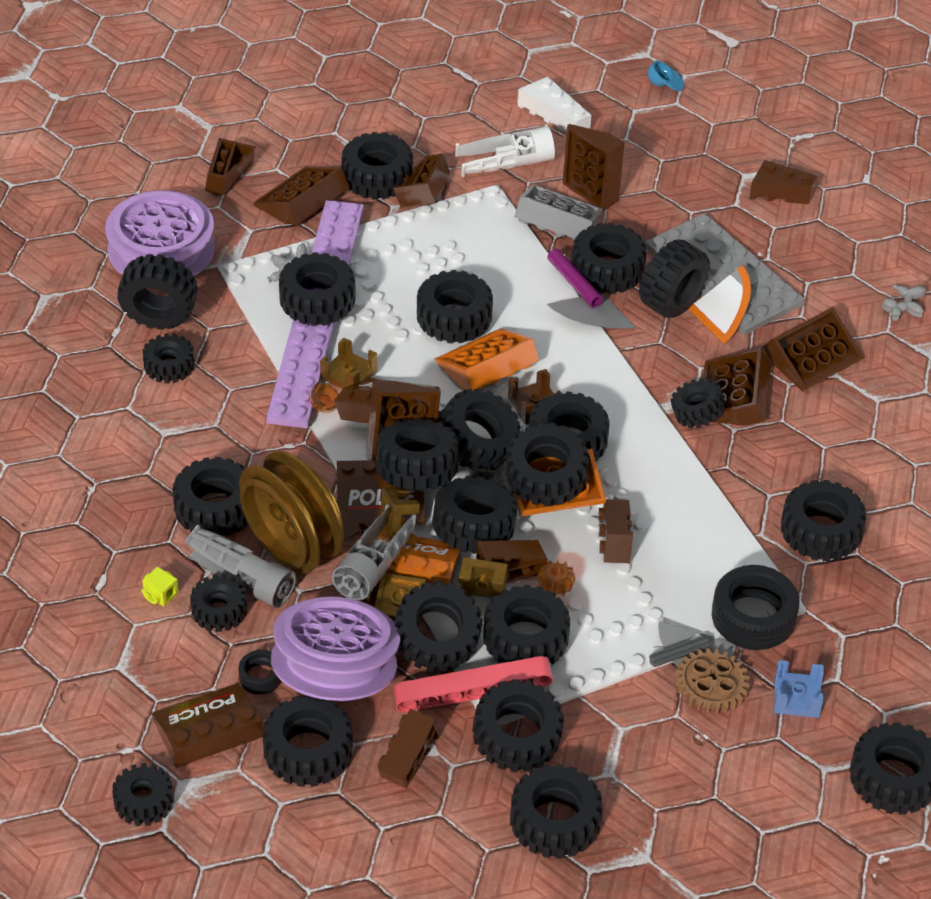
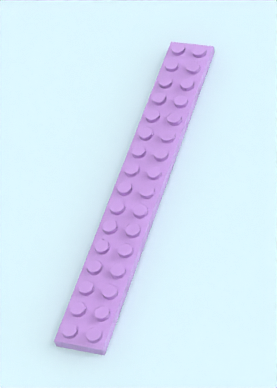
(310, 343)

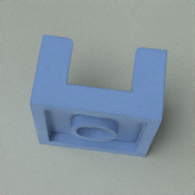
(798, 692)

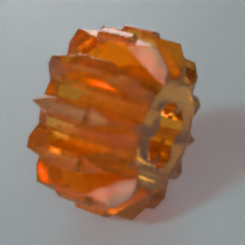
(556, 577)

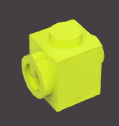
(159, 587)

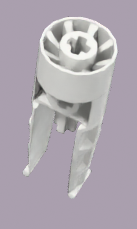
(511, 150)

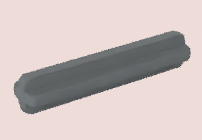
(679, 651)

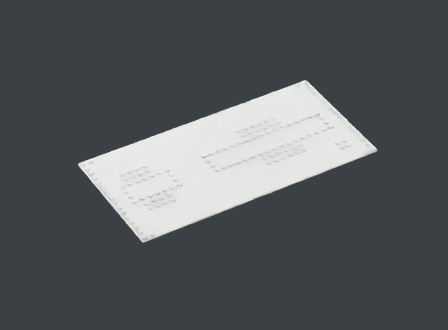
(679, 517)

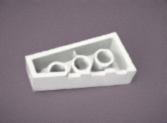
(553, 104)

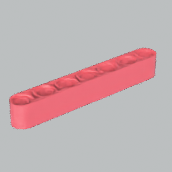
(468, 684)

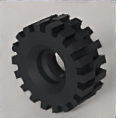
(166, 348)
(698, 403)
(218, 591)
(145, 808)

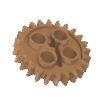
(717, 685)

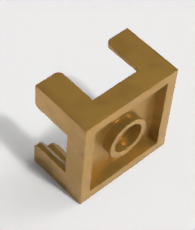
(347, 366)
(397, 508)
(482, 577)
(392, 590)

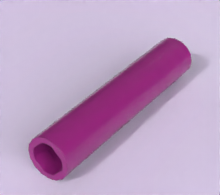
(575, 278)

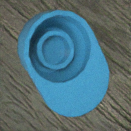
(663, 75)

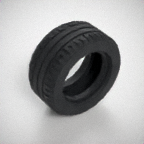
(761, 583)

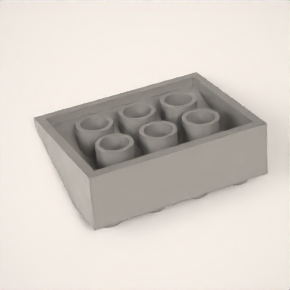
(556, 212)

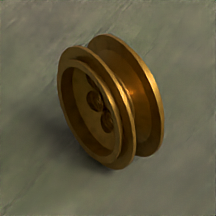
(291, 511)

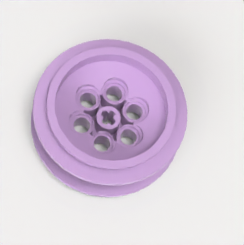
(164, 225)
(335, 648)

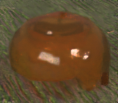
(322, 397)

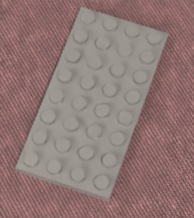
(769, 293)

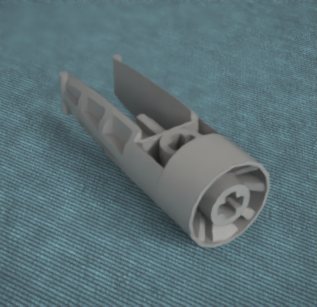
(366, 562)
(269, 581)

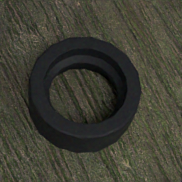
(253, 685)

